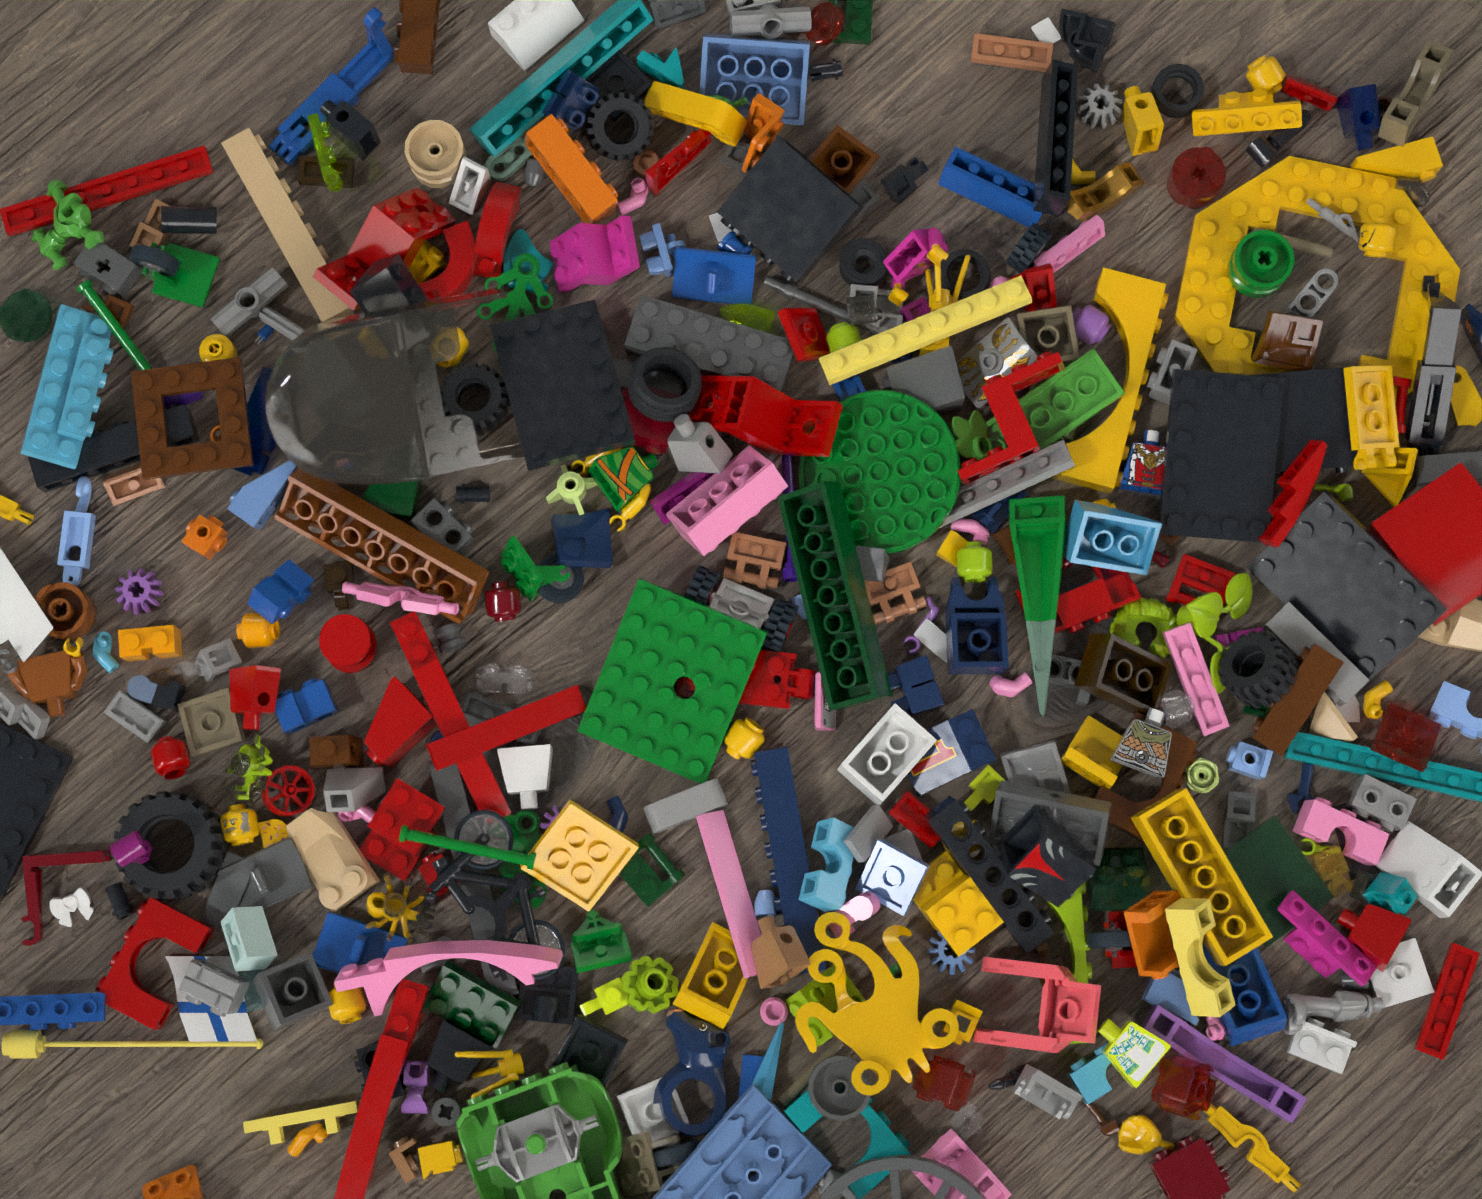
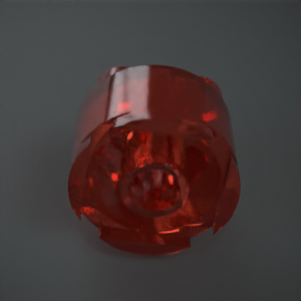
(1202, 164)
(944, 1083)
(1184, 1087)

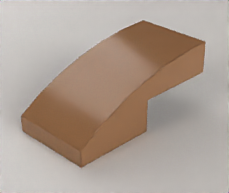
(151, 229)

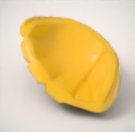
(1140, 1136)

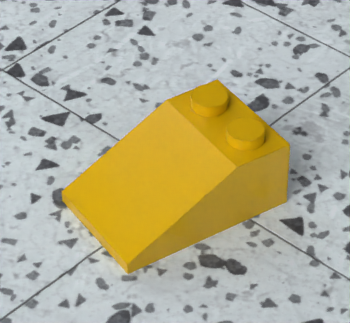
(713, 979)

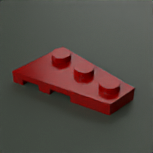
(675, 161)

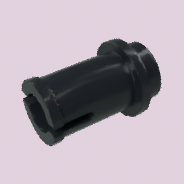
(826, 70)
(472, 493)
(119, 901)

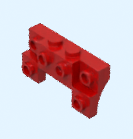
(1093, 601)

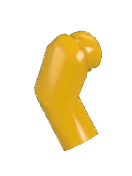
(1081, 177)
(1373, 698)

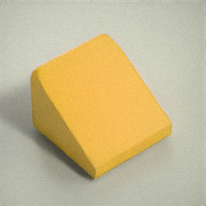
(950, 546)

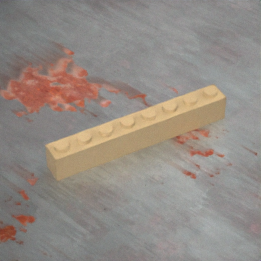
(284, 220)

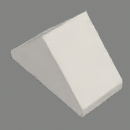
(470, 186)

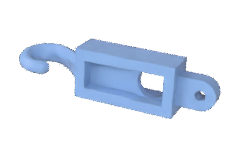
(77, 531)

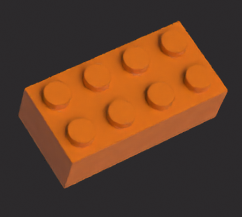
(571, 171)

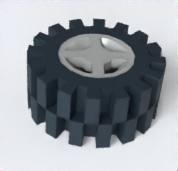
(1028, 248)

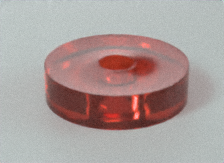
(826, 23)

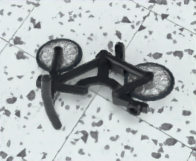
(493, 830)

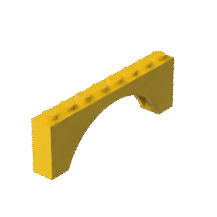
(1134, 310)

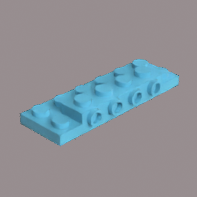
(68, 388)

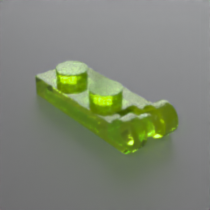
(325, 154)

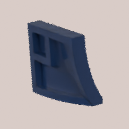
(583, 539)

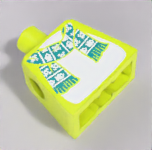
(1132, 1050)

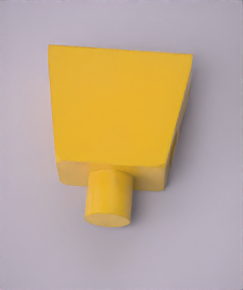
(1141, 121)

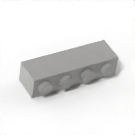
(1297, 632)

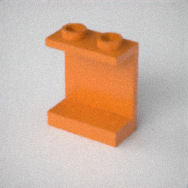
(1151, 934)

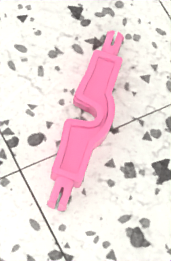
(410, 598)

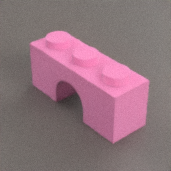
(1363, 839)

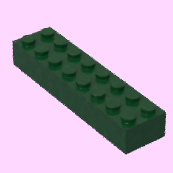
(834, 595)

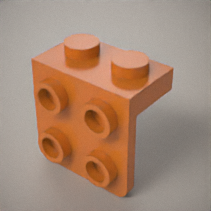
(762, 128)
(175, 1185)

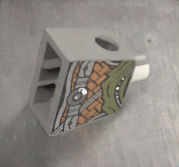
(1144, 745)

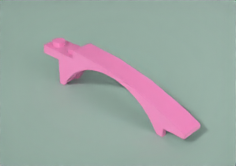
(382, 976)

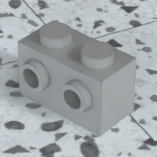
(1173, 357)
(1380, 803)

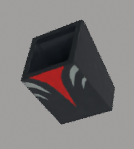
(1045, 857)

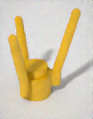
(941, 297)
(509, 1066)

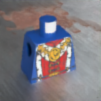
(1144, 465)

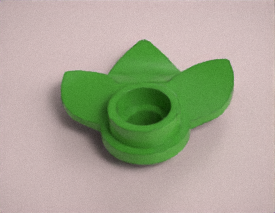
(971, 436)

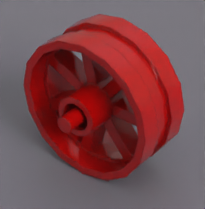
(288, 791)

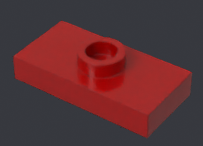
(910, 813)

